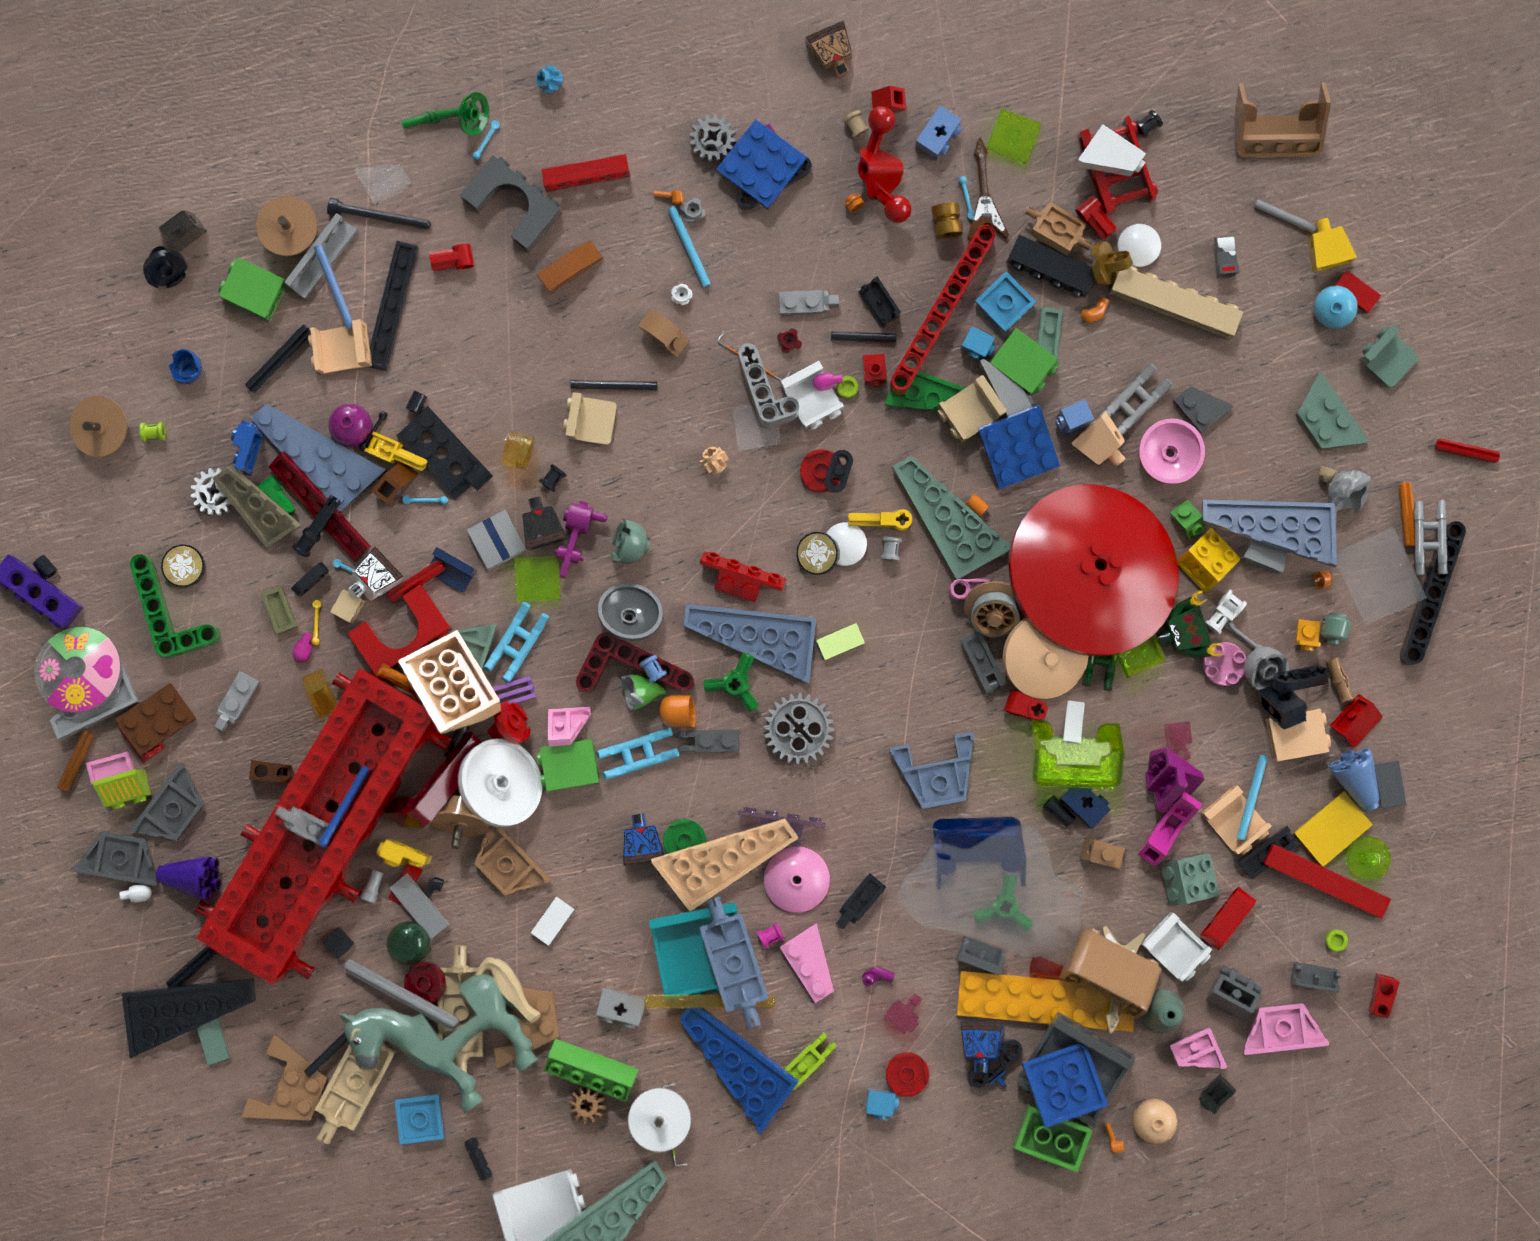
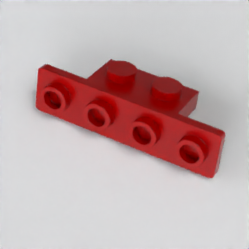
(739, 578)

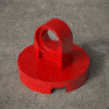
(510, 724)

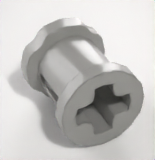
(891, 548)

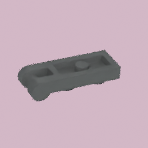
(983, 662)

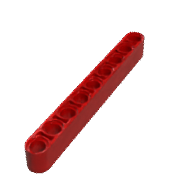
(944, 299)

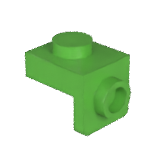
(1189, 519)

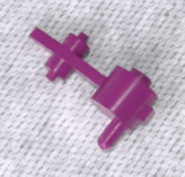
(578, 520)

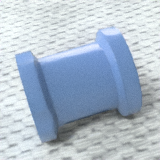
(652, 669)

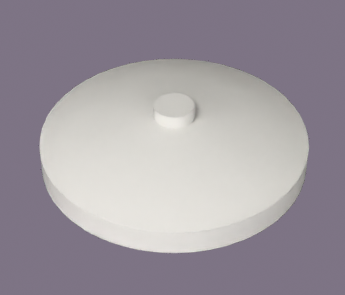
(500, 783)

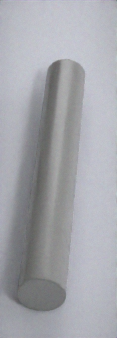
(1285, 216)

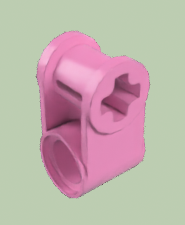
(968, 585)

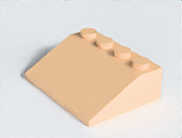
(450, 683)

